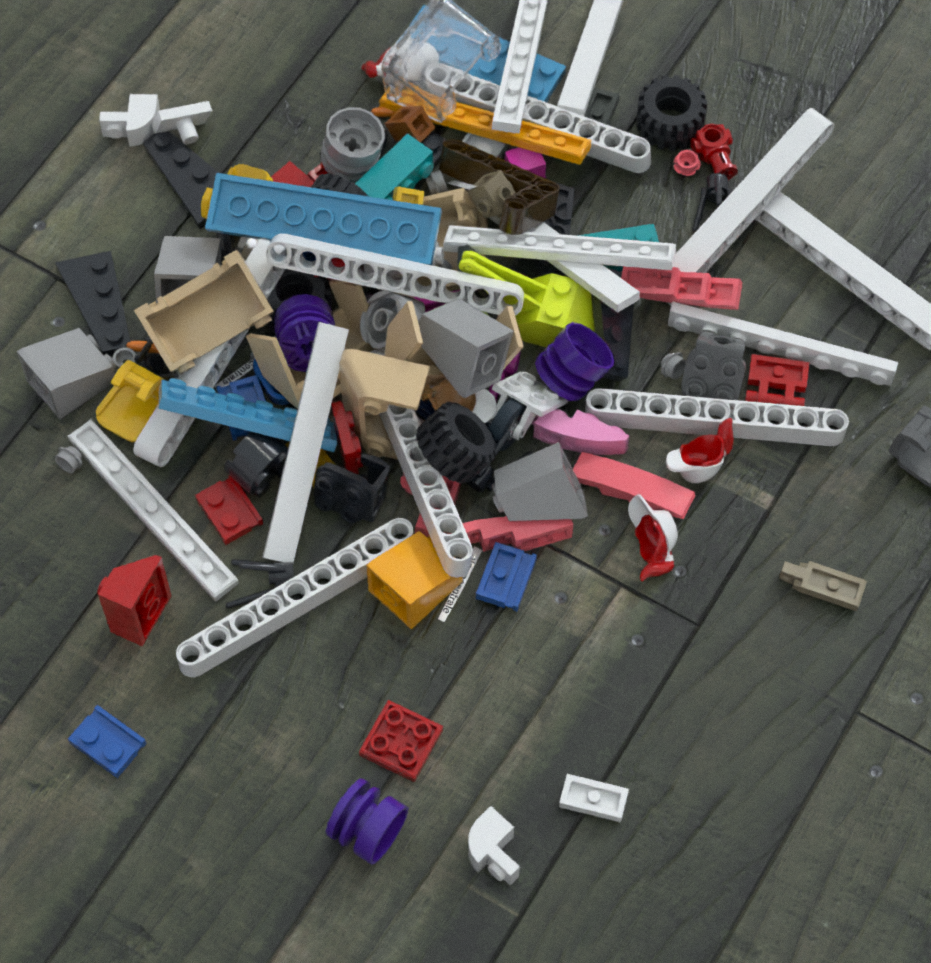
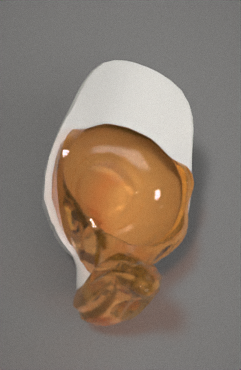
(480, 403)

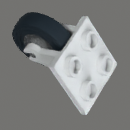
(519, 404)

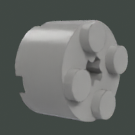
(382, 310)

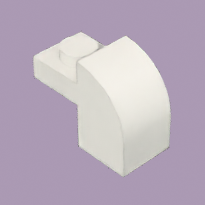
(135, 123)
(485, 843)

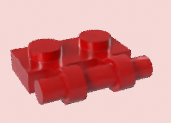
(777, 374)

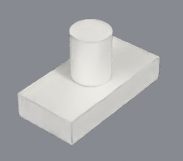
(183, 119)

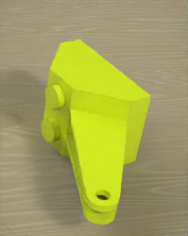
(548, 299)

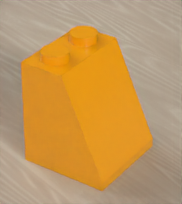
(410, 579)

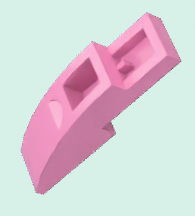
(580, 433)

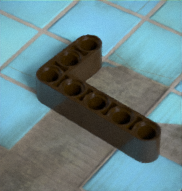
(533, 198)

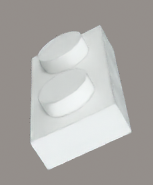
(593, 797)

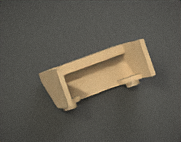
(406, 342)
(271, 358)
(369, 387)

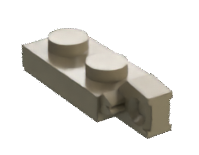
(824, 583)

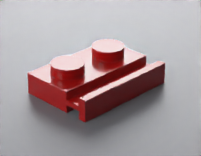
(228, 509)

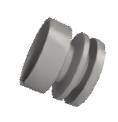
(352, 143)

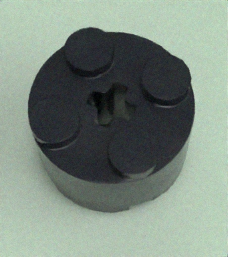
(257, 462)

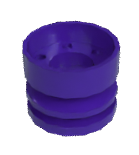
(296, 327)
(574, 361)
(363, 818)

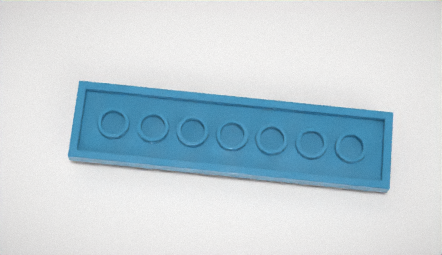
(350, 220)

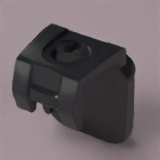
(350, 493)

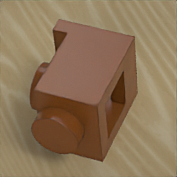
(412, 121)

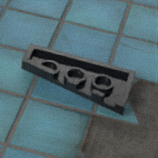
(98, 298)

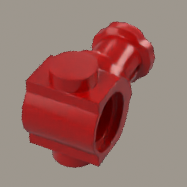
(717, 150)

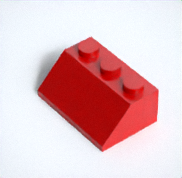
(135, 598)

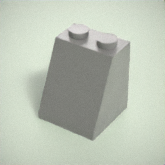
(184, 260)
(465, 345)
(66, 370)
(539, 488)

